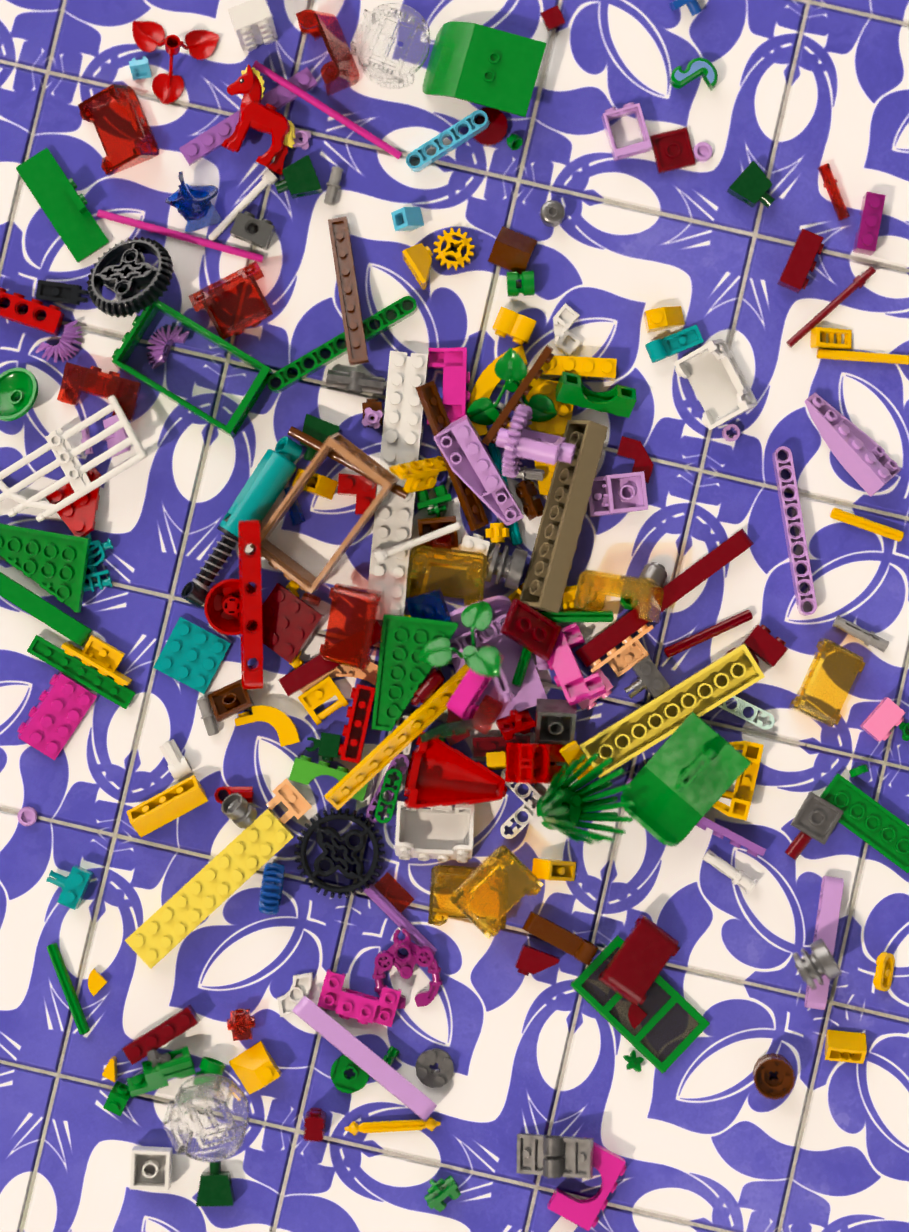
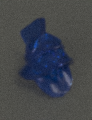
(195, 205)

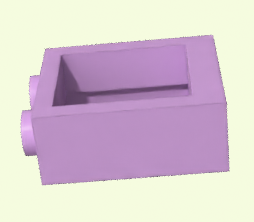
(634, 149)

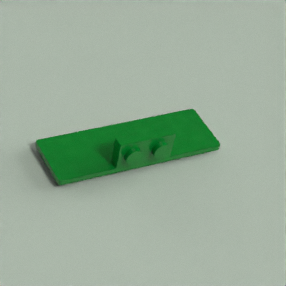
(62, 205)

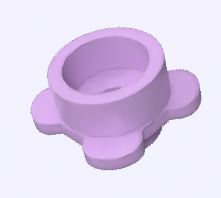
(302, 134)
(373, 423)

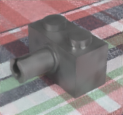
(648, 679)

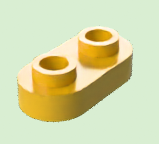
(884, 971)

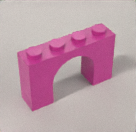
(585, 1211)

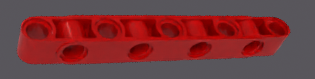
(250, 604)

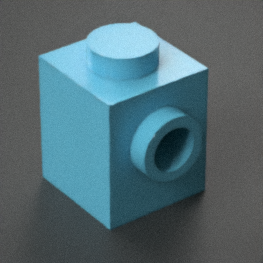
(407, 219)

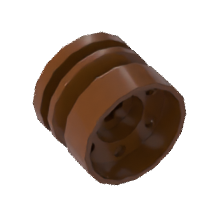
(773, 1087)

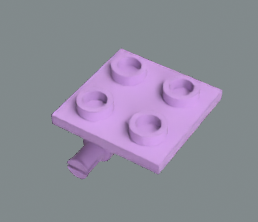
(112, 440)

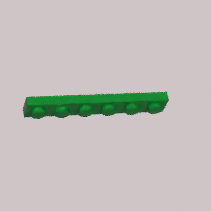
(80, 672)

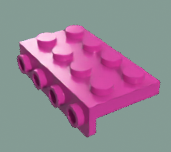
(56, 715)

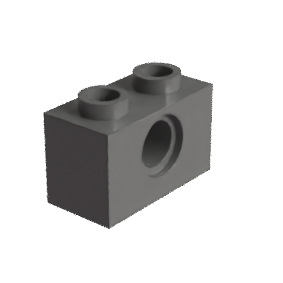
(241, 230)

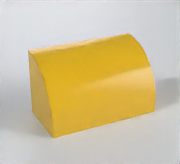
(845, 1046)

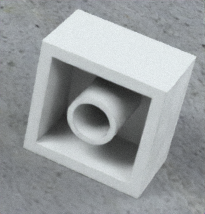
(151, 1168)

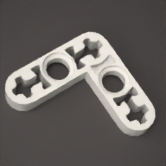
(526, 806)

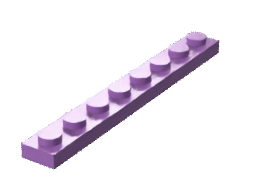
(215, 136)
(721, 831)

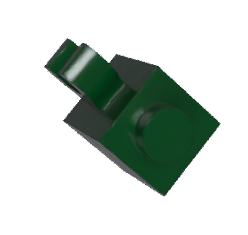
(327, 745)

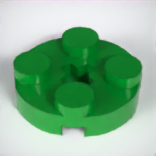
(340, 1079)

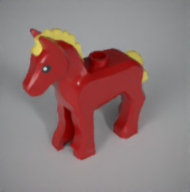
(261, 118)

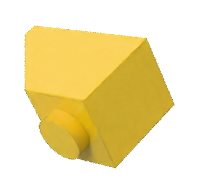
(663, 318)
(318, 485)
(554, 869)

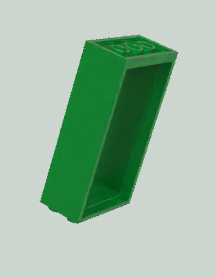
(140, 326)

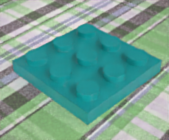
(192, 655)

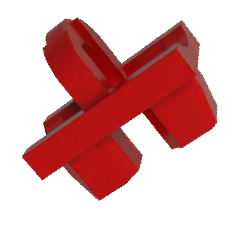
(522, 721)

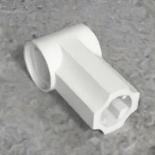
(176, 762)

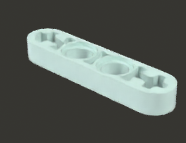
(741, 705)

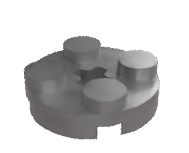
(429, 1058)

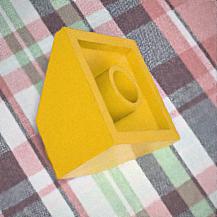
(419, 262)
(255, 1067)

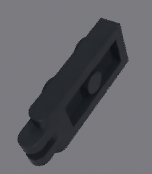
(60, 292)

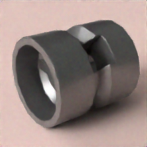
(239, 810)

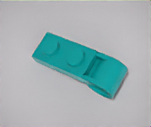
(674, 343)

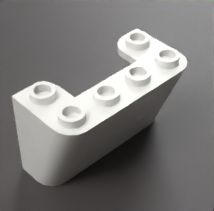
(434, 833)

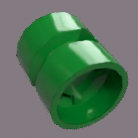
(527, 283)
(211, 1066)

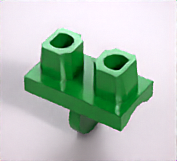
(425, 502)
(439, 1191)

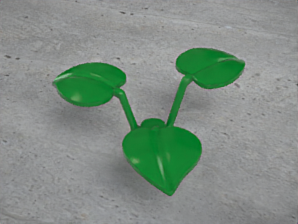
(512, 370)
(485, 662)

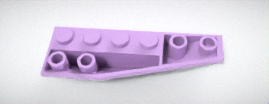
(852, 447)
(476, 468)

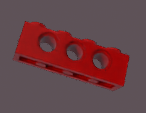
(50, 324)

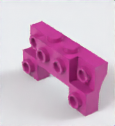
(455, 377)
(568, 671)
(357, 1004)

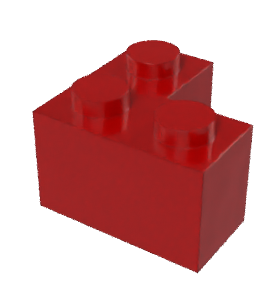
(358, 486)

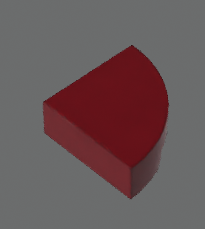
(635, 1015)

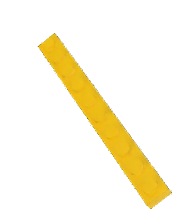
(394, 743)

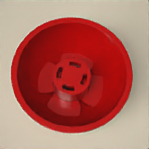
(225, 619)

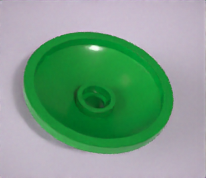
(17, 393)

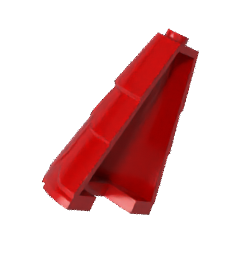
(448, 777)

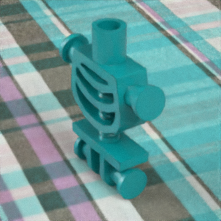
(92, 565)

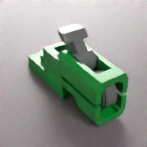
(160, 1069)

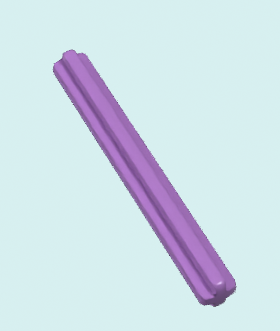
(396, 916)

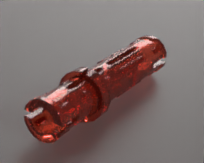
(830, 184)

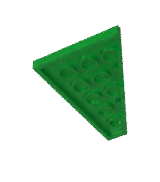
(49, 559)
(399, 664)

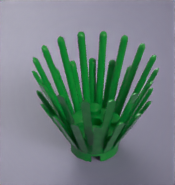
(567, 807)

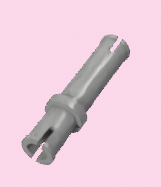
(854, 630)

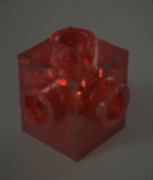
(241, 1024)

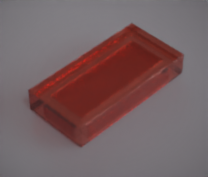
(394, 892)

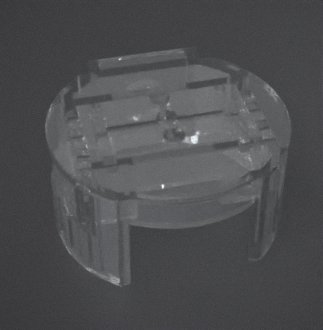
(385, 61)
(212, 1133)

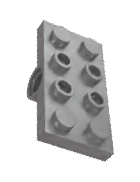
(555, 1156)

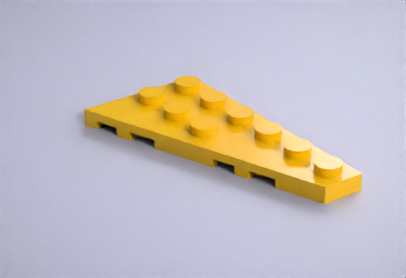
(554, 426)

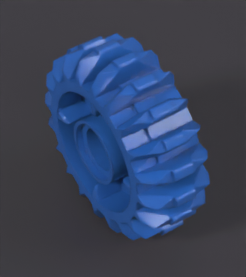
(271, 888)

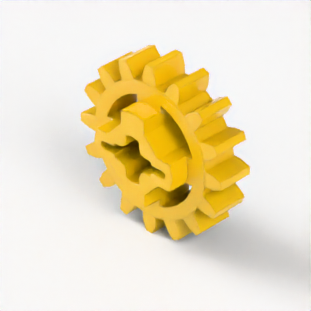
(446, 253)

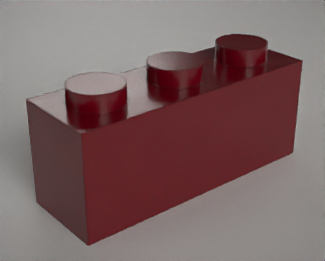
(801, 261)

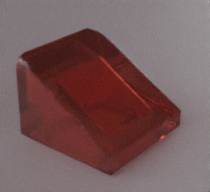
(442, 542)

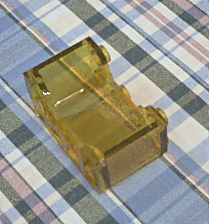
(595, 585)

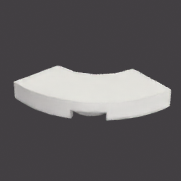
(301, 987)

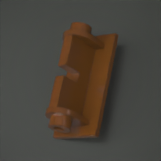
(525, 491)

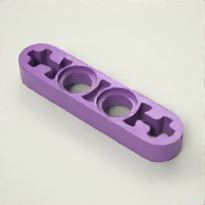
(375, 798)

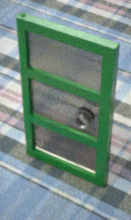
(669, 1021)

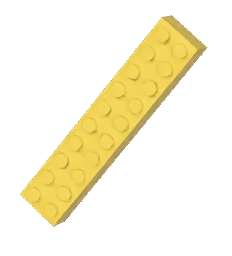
(668, 711)
(209, 888)

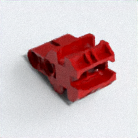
(533, 762)

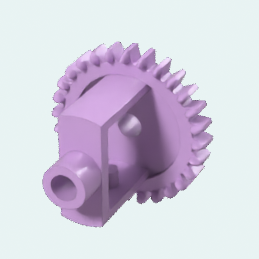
(523, 443)

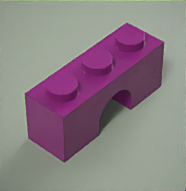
(870, 222)

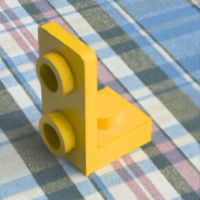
(573, 752)

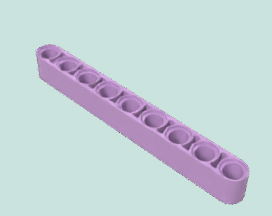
(796, 521)
(364, 1058)

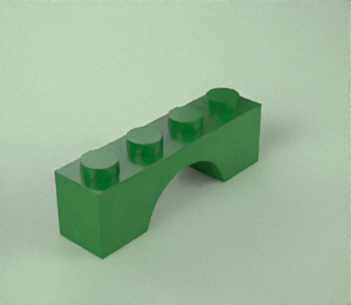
(615, 401)

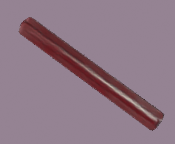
(708, 633)

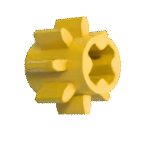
(497, 533)

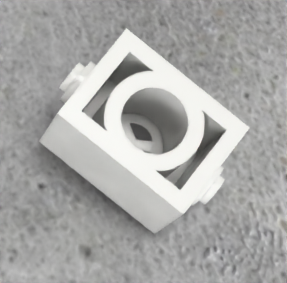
(475, 544)

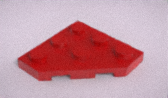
(80, 514)

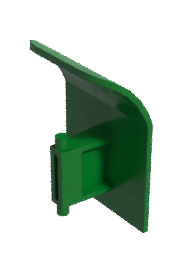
(484, 66)
(683, 781)

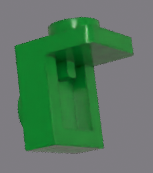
(117, 1098)

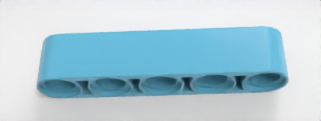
(437, 141)

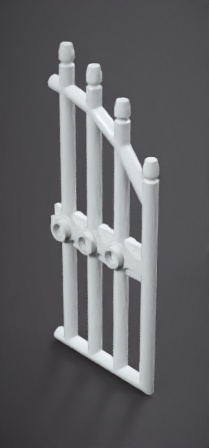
(70, 464)

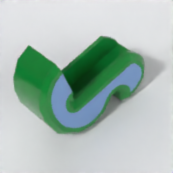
(694, 69)

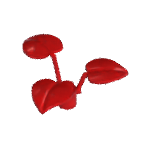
(150, 34)

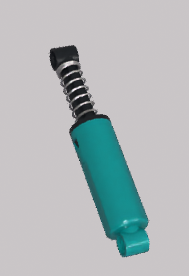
(251, 504)

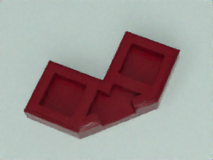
(634, 450)

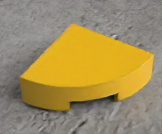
(95, 982)

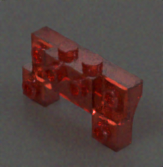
(100, 384)

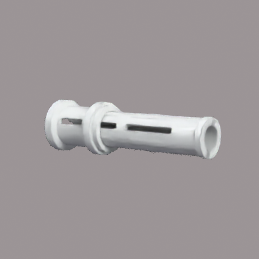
(737, 876)

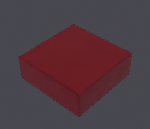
(552, 18)

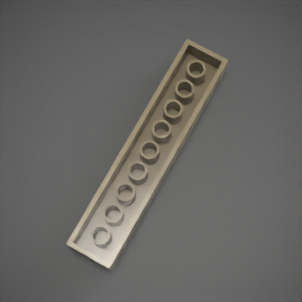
(563, 517)

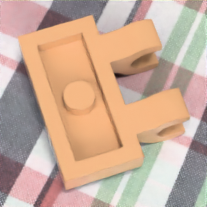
(291, 799)

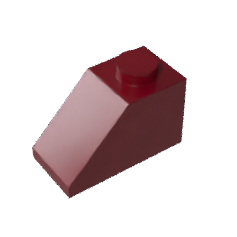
(533, 960)

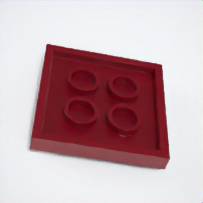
(287, 622)

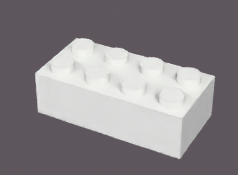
(252, 24)

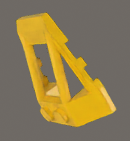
(744, 784)

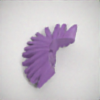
(163, 344)
(64, 345)

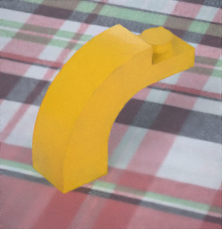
(282, 723)

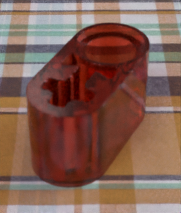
(486, 714)

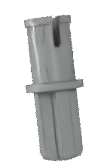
(333, 186)
(531, 474)
(207, 716)

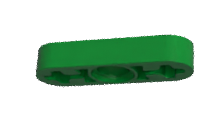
(389, 810)

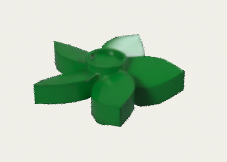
(633, 1061)

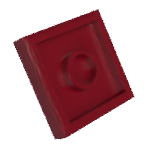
(672, 150)

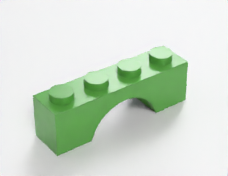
(305, 771)

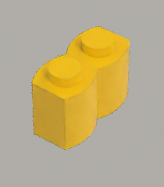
(514, 325)

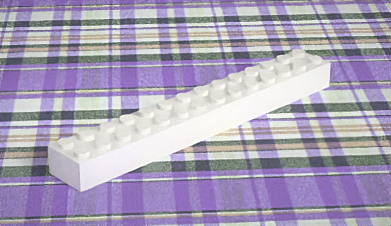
(399, 445)

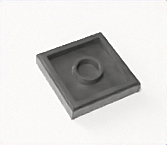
(817, 818)

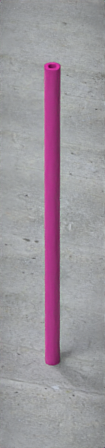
(326, 109)
(179, 235)

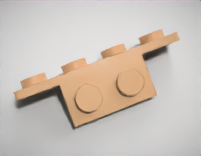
(626, 656)

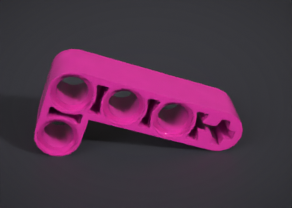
(467, 694)

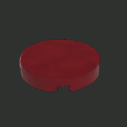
(495, 131)

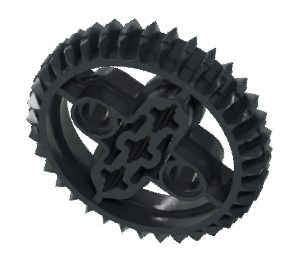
(130, 277)
(312, 875)

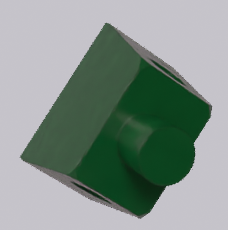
(299, 179)
(752, 187)
(319, 430)
(215, 1187)

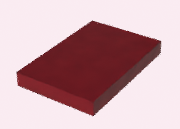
(531, 629)

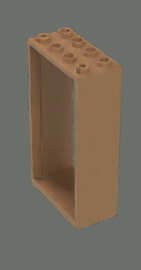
(280, 560)

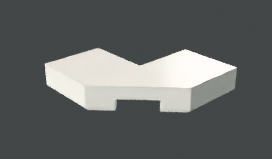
(563, 337)

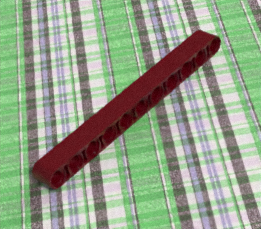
(672, 592)

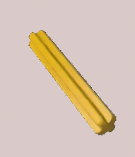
(866, 524)

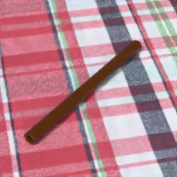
(316, 444)

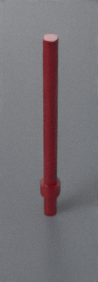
(858, 282)

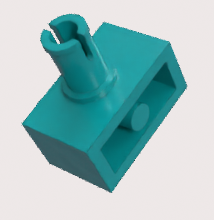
(72, 886)

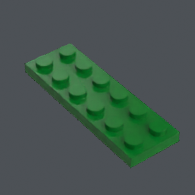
(870, 821)

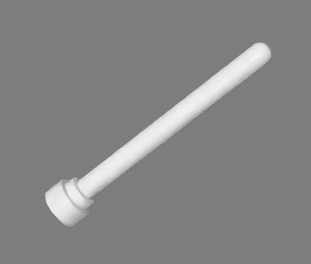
(267, 179)
(381, 554)

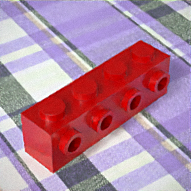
(358, 723)

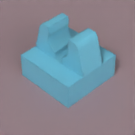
(140, 68)

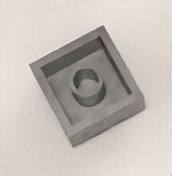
(554, 721)

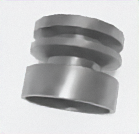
(506, 566)
(816, 964)

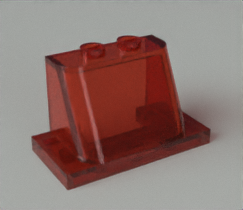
(234, 301)

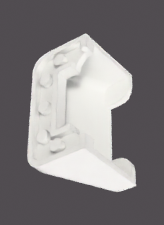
(716, 383)

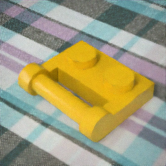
(318, 695)

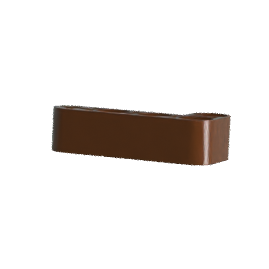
(560, 938)

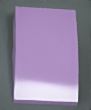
(618, 494)

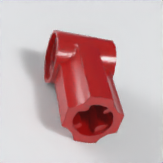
(245, 791)

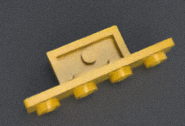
(419, 474)
(101, 656)

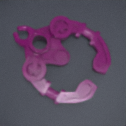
(405, 964)

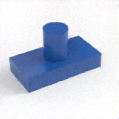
(692, 5)

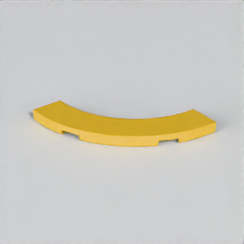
(486, 384)

